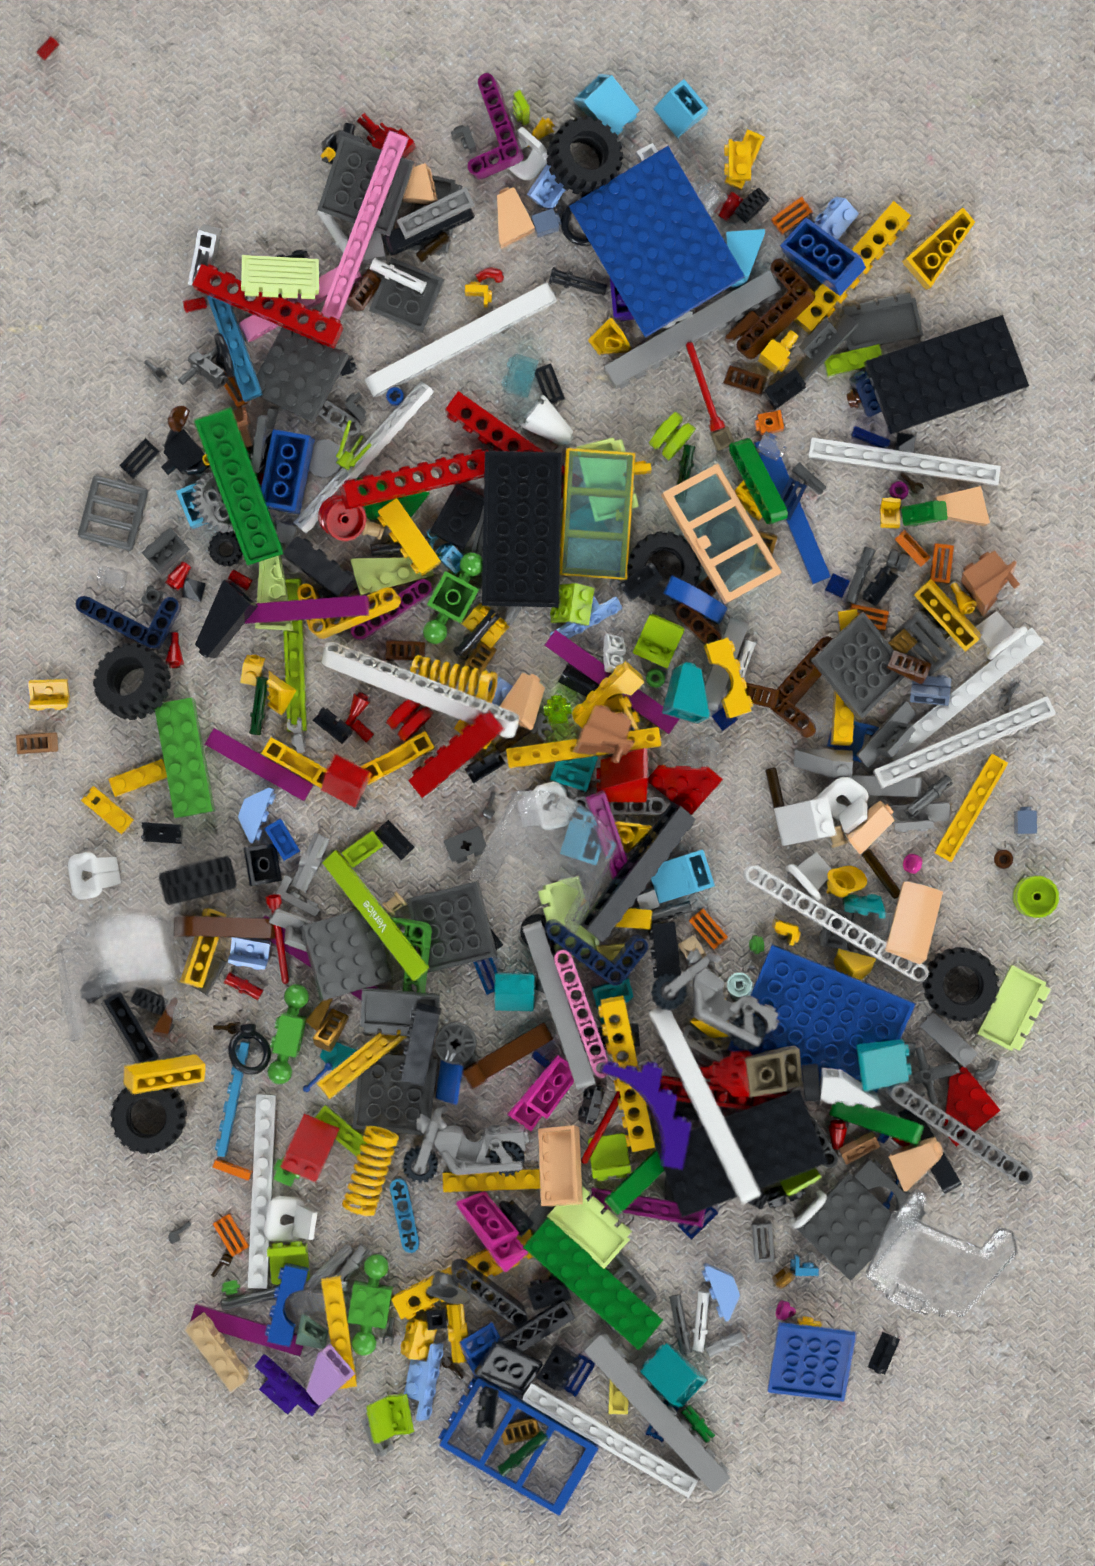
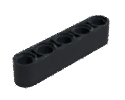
(397, 243)
(942, 1168)
(485, 1285)

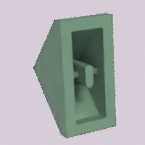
(311, 1333)

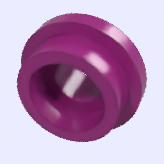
(899, 484)

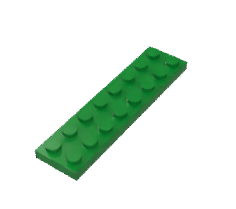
(238, 486)
(593, 1283)

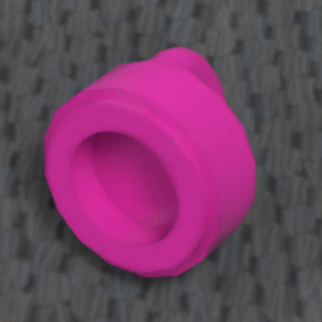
(912, 863)
(784, 1310)

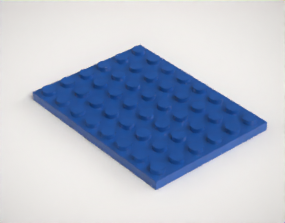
(657, 241)
(824, 1012)

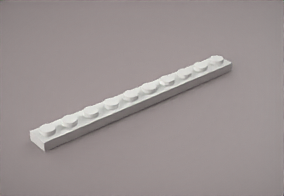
(379, 440)
(904, 461)
(971, 690)
(964, 742)
(261, 1189)
(610, 1439)

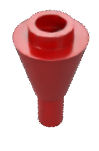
(174, 656)
(359, 703)

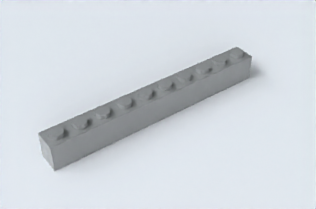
(706, 321)
(656, 1412)

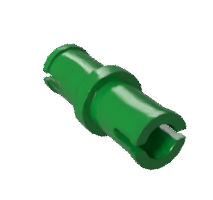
(698, 1423)

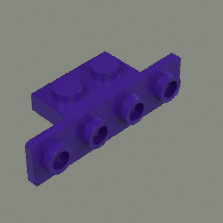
(283, 1388)

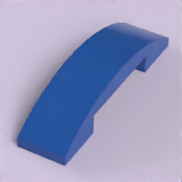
(696, 599)

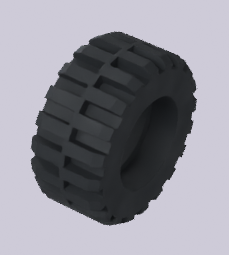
(599, 139)
(664, 542)
(117, 666)
(197, 880)
(986, 984)
(148, 1143)

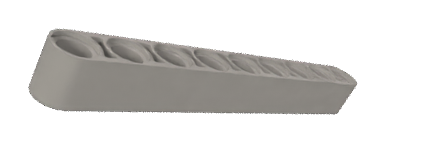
(559, 1005)
(966, 1139)

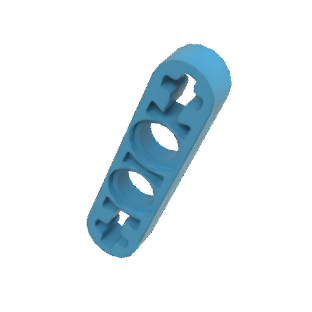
(402, 1215)

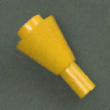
(543, 128)
(965, 603)

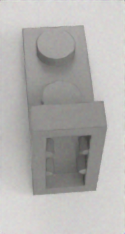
(294, 898)

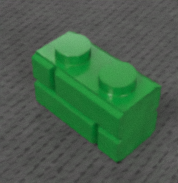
(924, 513)

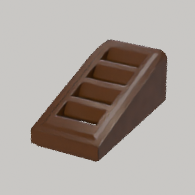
(367, 295)
(742, 327)
(760, 387)
(405, 657)
(912, 661)
(750, 691)
(163, 1026)

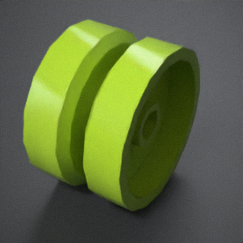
(670, 434)
(1024, 896)

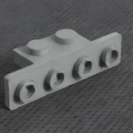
(923, 820)
(292, 924)

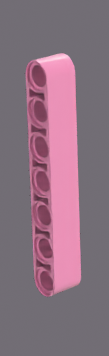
(255, 327)
(582, 1002)

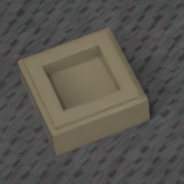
(722, 438)

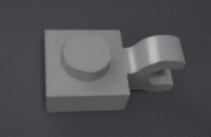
(298, 738)

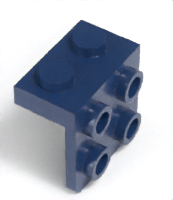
(866, 393)

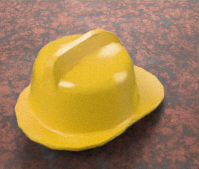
(845, 880)

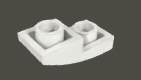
(613, 652)

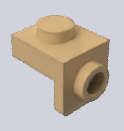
(691, 944)

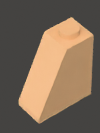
(421, 186)
(512, 218)
(966, 506)
(525, 699)
(878, 820)
(915, 1160)

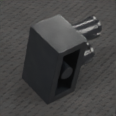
(547, 1292)
(559, 1368)

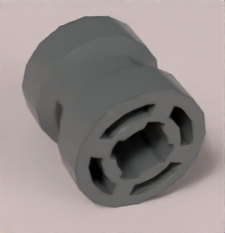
(902, 561)

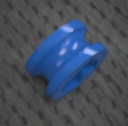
(390, 392)

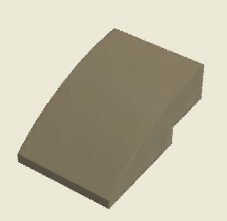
(774, 1071)

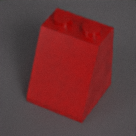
(626, 779)
(345, 780)
(310, 1148)

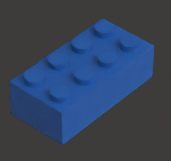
(823, 256)
(287, 471)

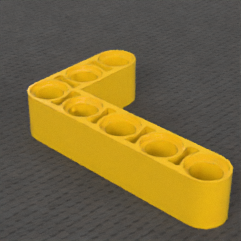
(330, 629)

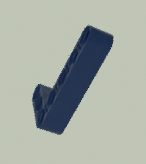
(130, 624)
(594, 955)

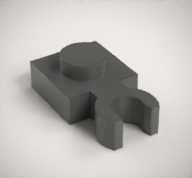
(540, 726)

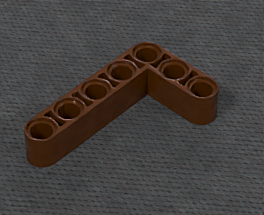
(778, 311)
(695, 616)
(800, 687)
(223, 927)
(481, 1070)

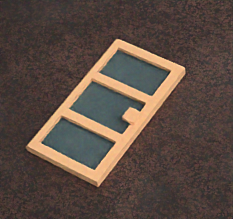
(721, 533)

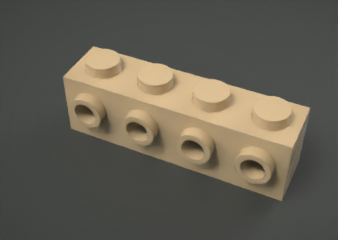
(217, 1351)

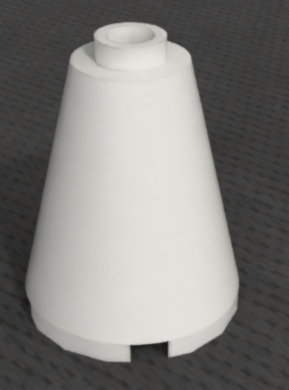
(547, 423)

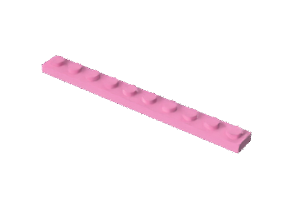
(364, 225)

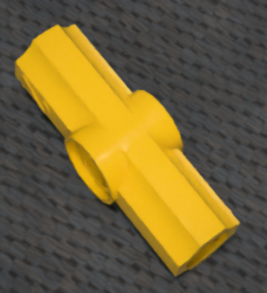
(457, 1330)

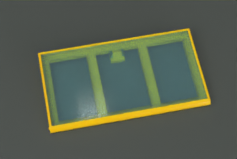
(596, 513)

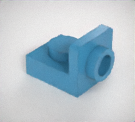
(450, 557)
(806, 1269)

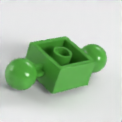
(453, 598)
(289, 1034)
(370, 1304)

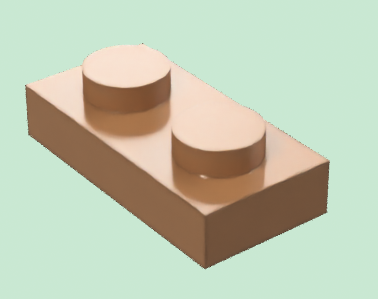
(859, 1147)

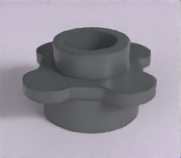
(147, 596)

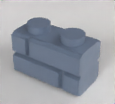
(932, 691)

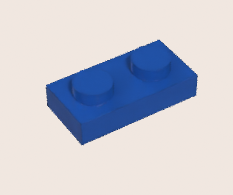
(282, 839)

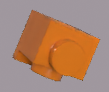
(777, 422)

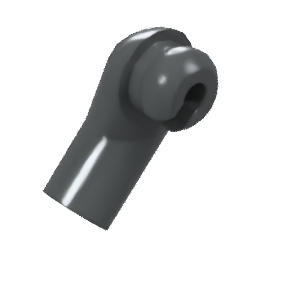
(987, 1073)

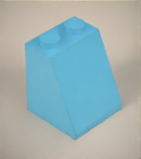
(607, 102)
(744, 247)

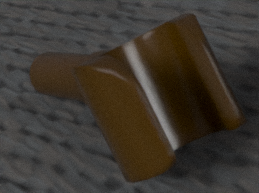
(911, 483)
(230, 1027)
(225, 1260)
(452, 1368)

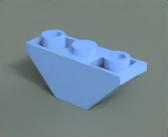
(255, 812)
(723, 1289)

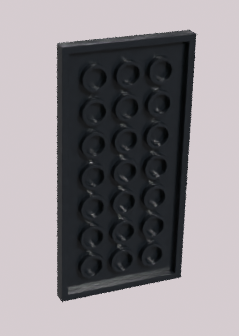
(946, 374)
(522, 529)
(773, 1140)

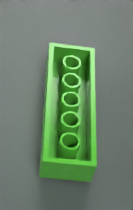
(184, 758)

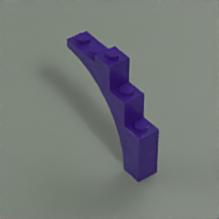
(673, 1132)

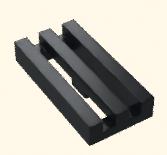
(554, 399)
(150, 447)

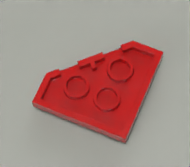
(685, 785)
(968, 1102)

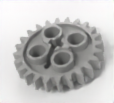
(211, 504)

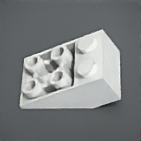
(840, 1086)

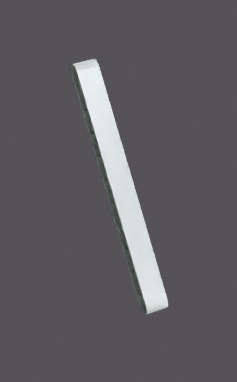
(461, 340)
(414, 686)
(826, 921)
(704, 1104)

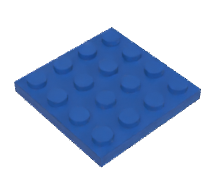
(811, 1361)

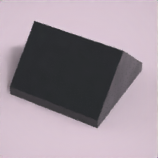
(262, 864)

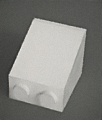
(804, 821)

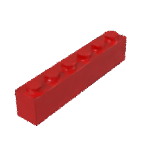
(456, 754)

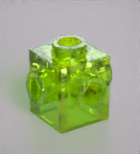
(560, 716)

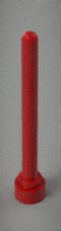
(715, 422)
(274, 902)
(601, 1128)

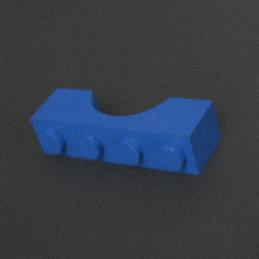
(282, 1328)

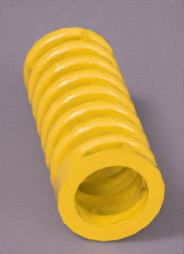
(454, 675)
(377, 1140)

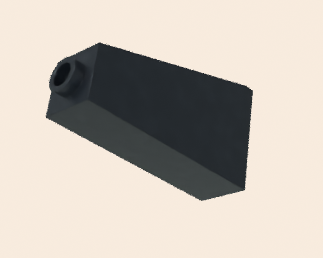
(226, 616)

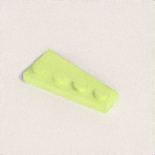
(379, 573)
(272, 589)

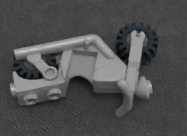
(711, 1005)
(461, 1153)

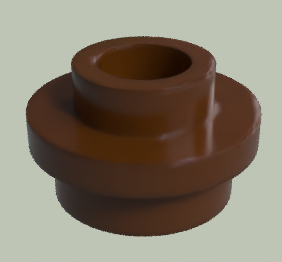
(853, 399)
(1009, 859)

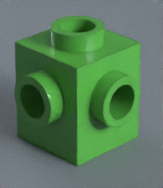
(282, 1175)

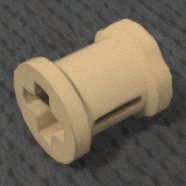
(373, 529)
(838, 839)
(394, 904)

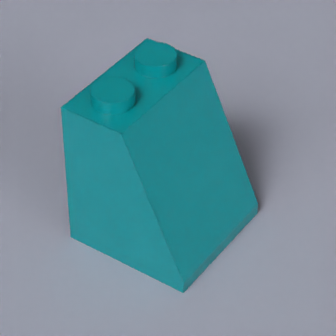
(686, 694)
(514, 991)
(883, 1063)
(673, 1375)

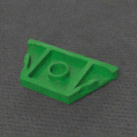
(410, 503)

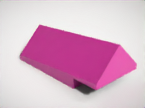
(543, 1094)
(493, 1229)

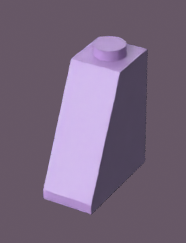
(328, 1375)

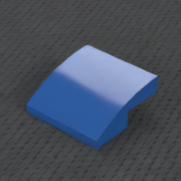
(449, 1082)
(477, 1345)

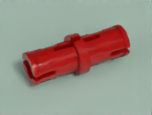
(243, 986)

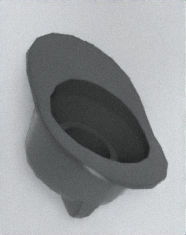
(447, 1289)

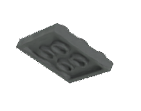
(404, 303)

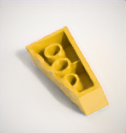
(933, 253)

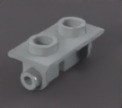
(378, 1448)

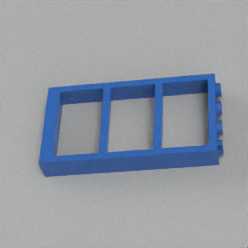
(573, 1480)

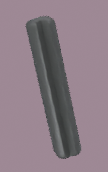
(248, 1299)

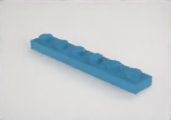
(243, 367)
(230, 1106)

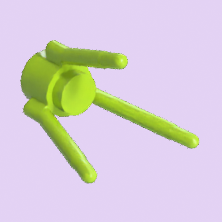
(347, 459)

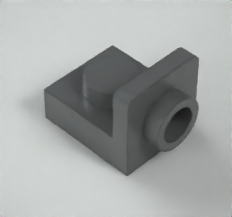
(467, 141)
(357, 411)

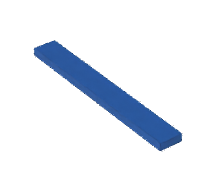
(798, 523)

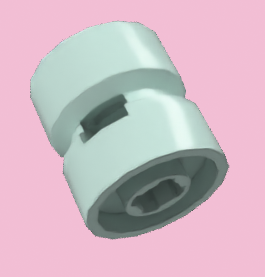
(739, 986)

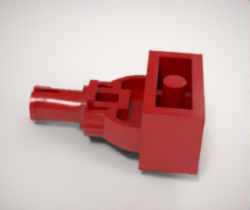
(380, 136)
(730, 1073)

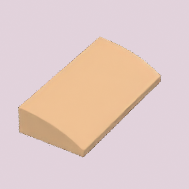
(914, 922)
(560, 1166)

